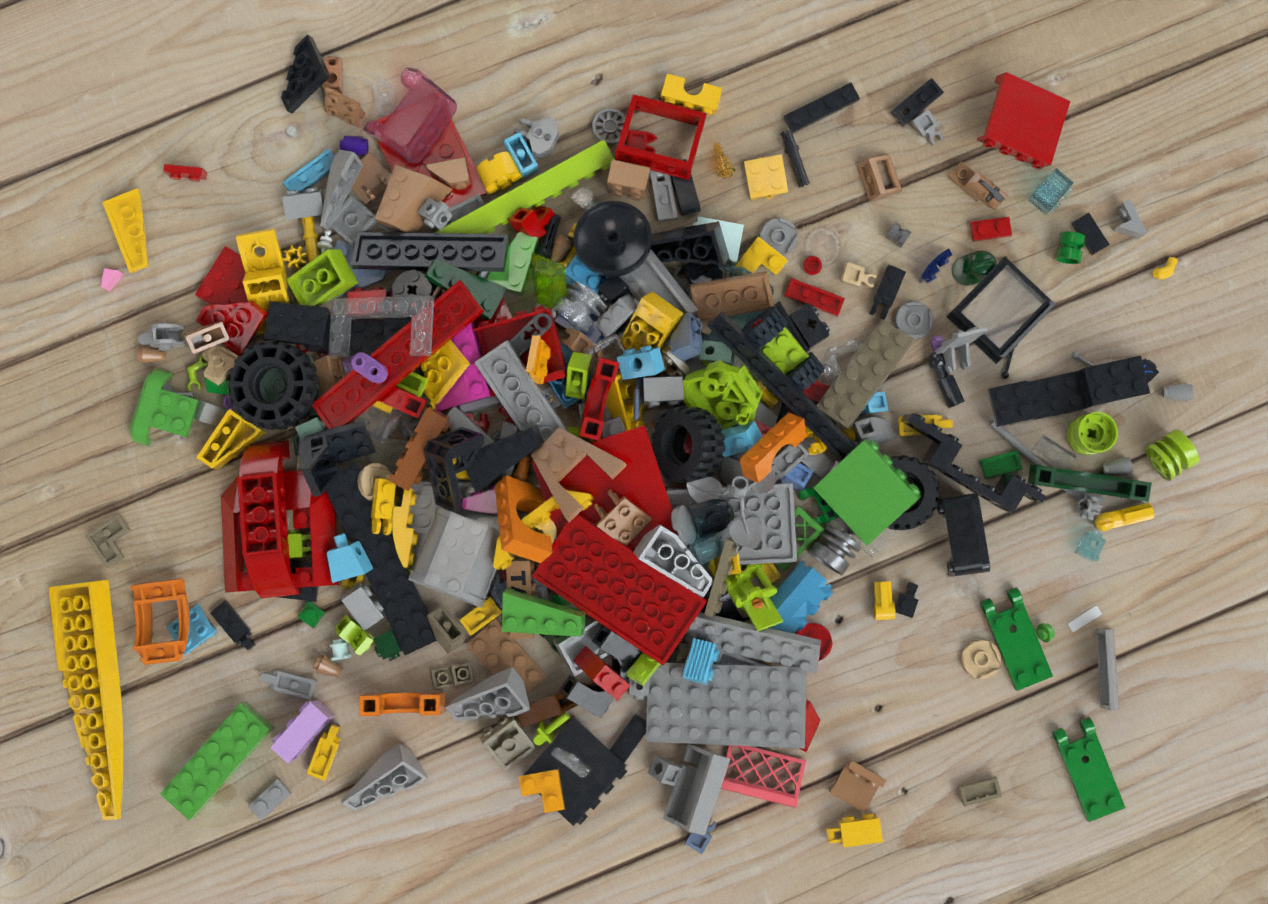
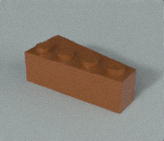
(413, 460)

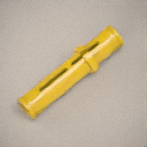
(310, 237)

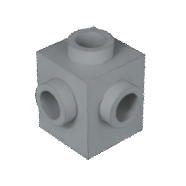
(435, 214)

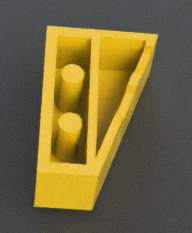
(228, 440)

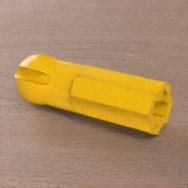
(1124, 517)

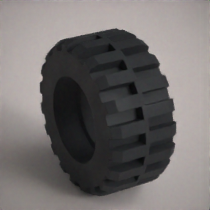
(706, 444)
(928, 489)

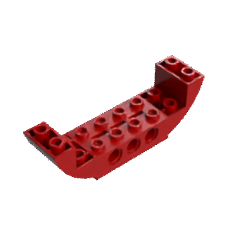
(265, 519)

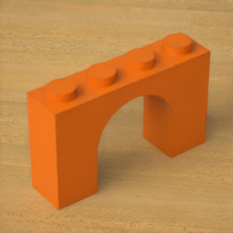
(514, 535)
(402, 702)

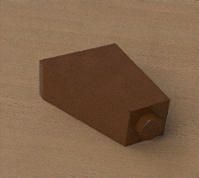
(545, 708)

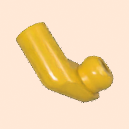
(1167, 271)

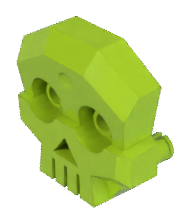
(731, 389)

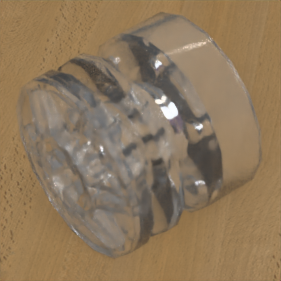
(580, 306)

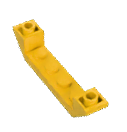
(503, 559)

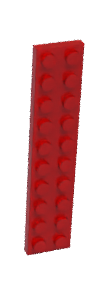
(356, 393)

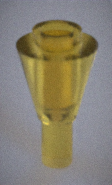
(724, 166)

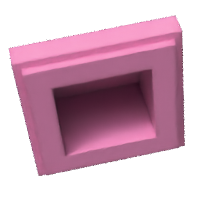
(110, 278)

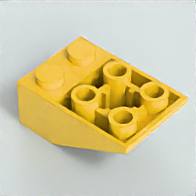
(651, 323)

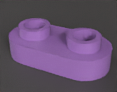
(368, 366)

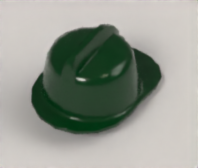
(973, 267)

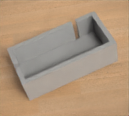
(696, 789)

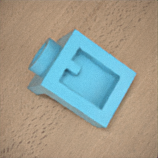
(876, 404)

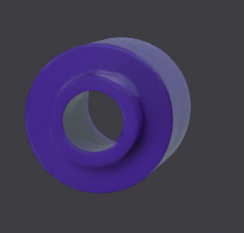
(355, 144)

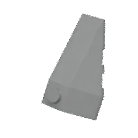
(671, 557)
(495, 696)
(391, 773)

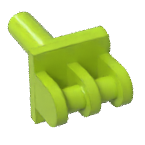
(545, 732)

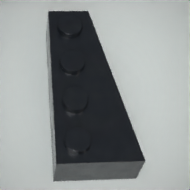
(692, 244)
(501, 455)

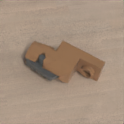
(977, 186)

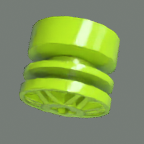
(1102, 436)
(1172, 454)

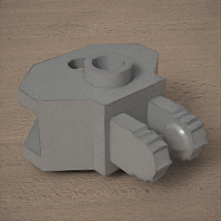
(538, 134)
(163, 336)

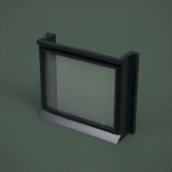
(1003, 304)

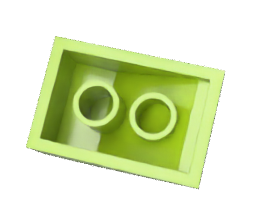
(322, 279)

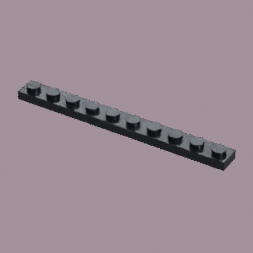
(781, 385)

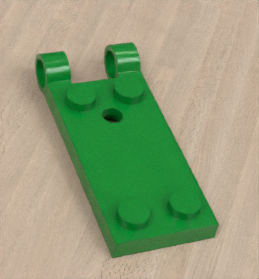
(1019, 649)
(1092, 779)

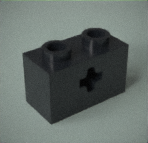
(810, 336)

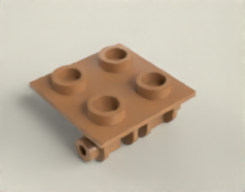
(343, 107)

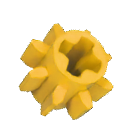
(295, 252)

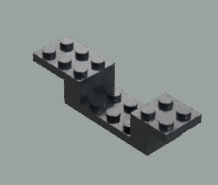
(311, 328)
(1068, 392)
(942, 453)

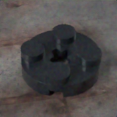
(694, 274)

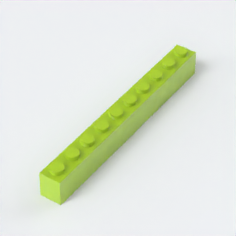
(534, 191)

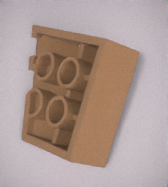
(405, 196)

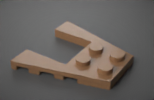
(560, 455)

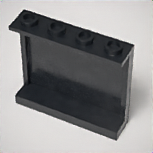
(579, 792)

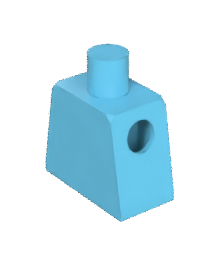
(347, 559)

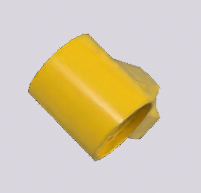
(883, 607)

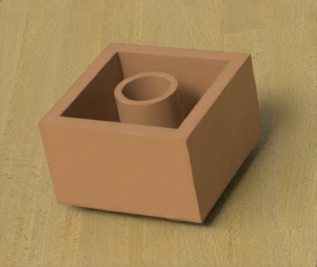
(628, 180)

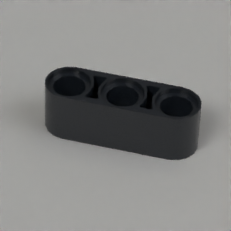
(686, 195)

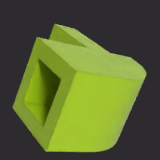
(354, 634)

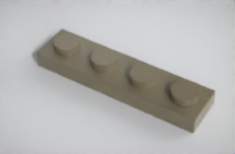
(719, 586)

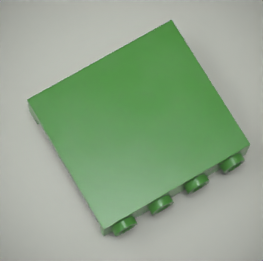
(867, 491)

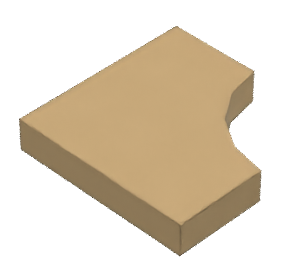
(219, 363)

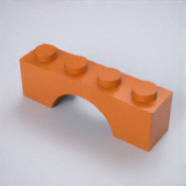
(758, 460)

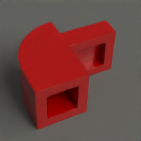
(530, 221)

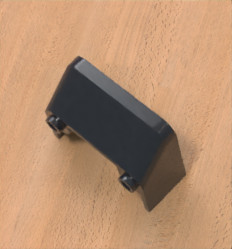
(965, 535)

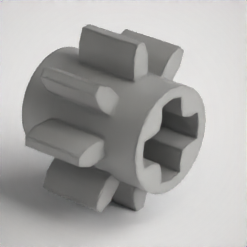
(1089, 507)

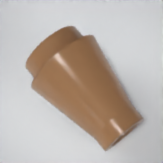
(560, 248)
(150, 354)
(325, 666)

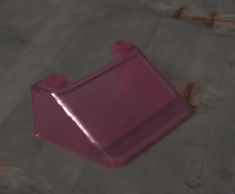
(416, 119)

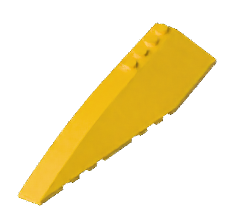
(91, 674)

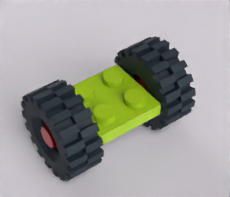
(774, 339)

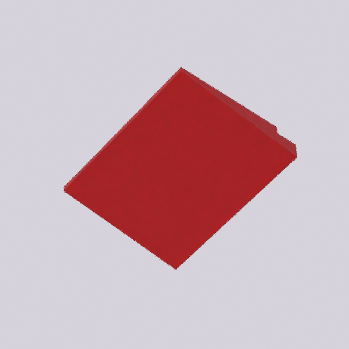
(637, 482)

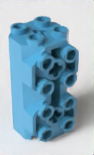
(799, 597)

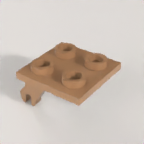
(371, 179)
(623, 520)

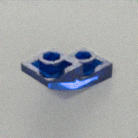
(931, 270)

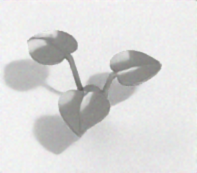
(743, 532)

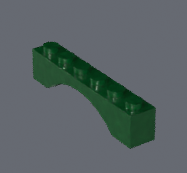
(1089, 482)

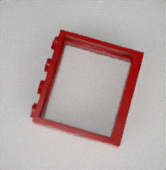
(656, 161)

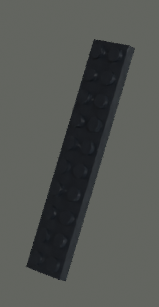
(388, 578)

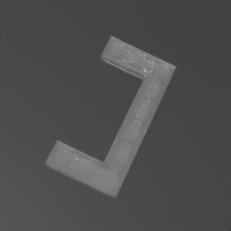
(417, 307)

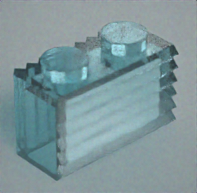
(1051, 191)

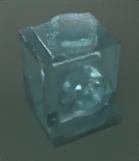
(1084, 548)

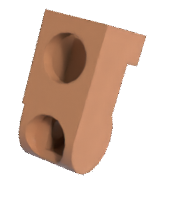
(335, 69)

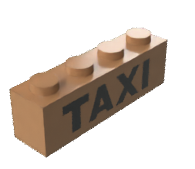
(520, 579)

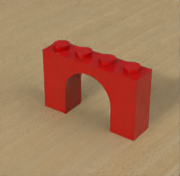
(592, 416)

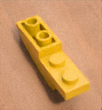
(403, 536)

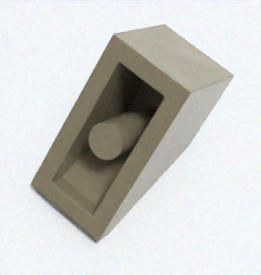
(446, 629)

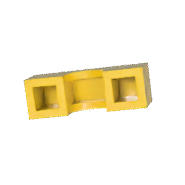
(706, 101)

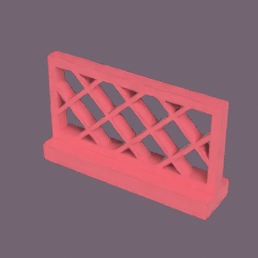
(763, 792)

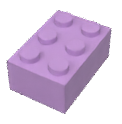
(302, 730)

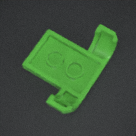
(161, 409)

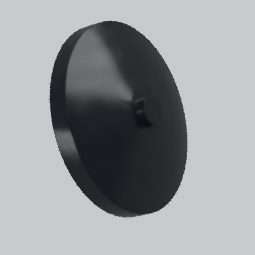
(613, 238)

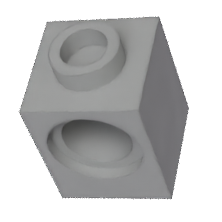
(665, 770)

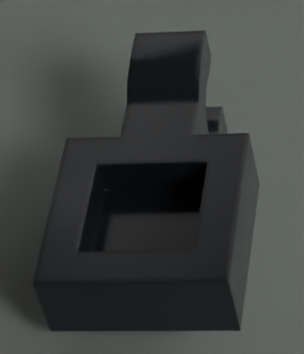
(906, 603)

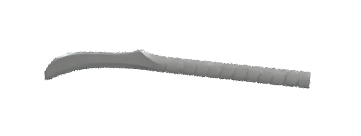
(1035, 460)

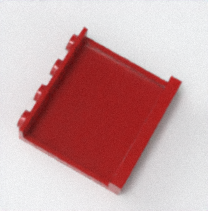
(1025, 121)
(506, 329)

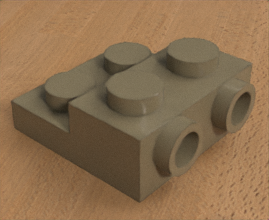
(507, 742)

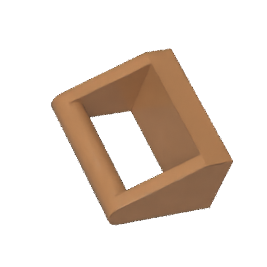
(872, 179)

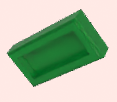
(1000, 464)

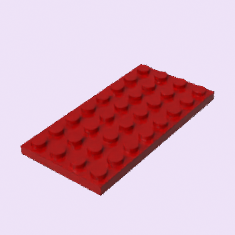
(619, 589)

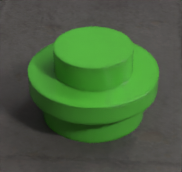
(1045, 632)

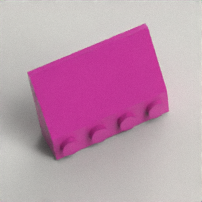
(471, 384)

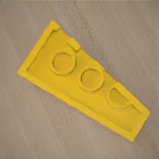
(128, 225)

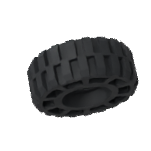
(246, 385)

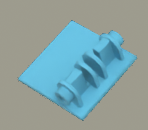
(199, 628)

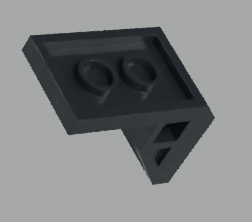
(327, 448)
(439, 456)

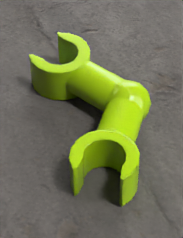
(192, 373)

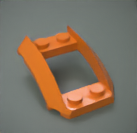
(159, 591)

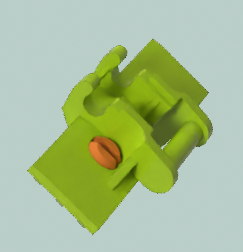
(754, 599)

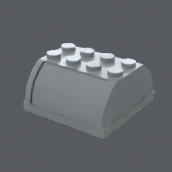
(457, 557)

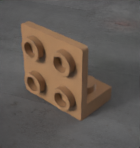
(857, 785)

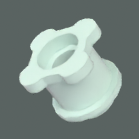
(340, 650)

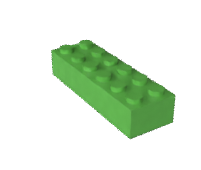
(217, 760)

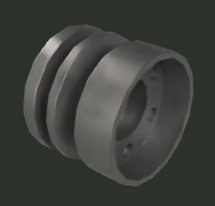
(835, 549)

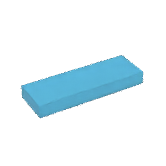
(310, 173)

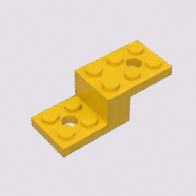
(264, 274)

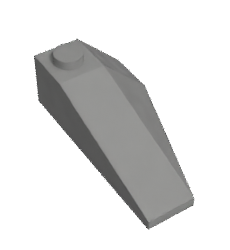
(342, 176)

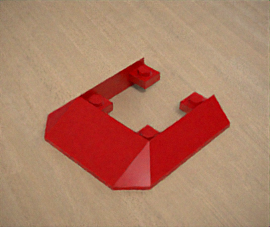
(308, 512)

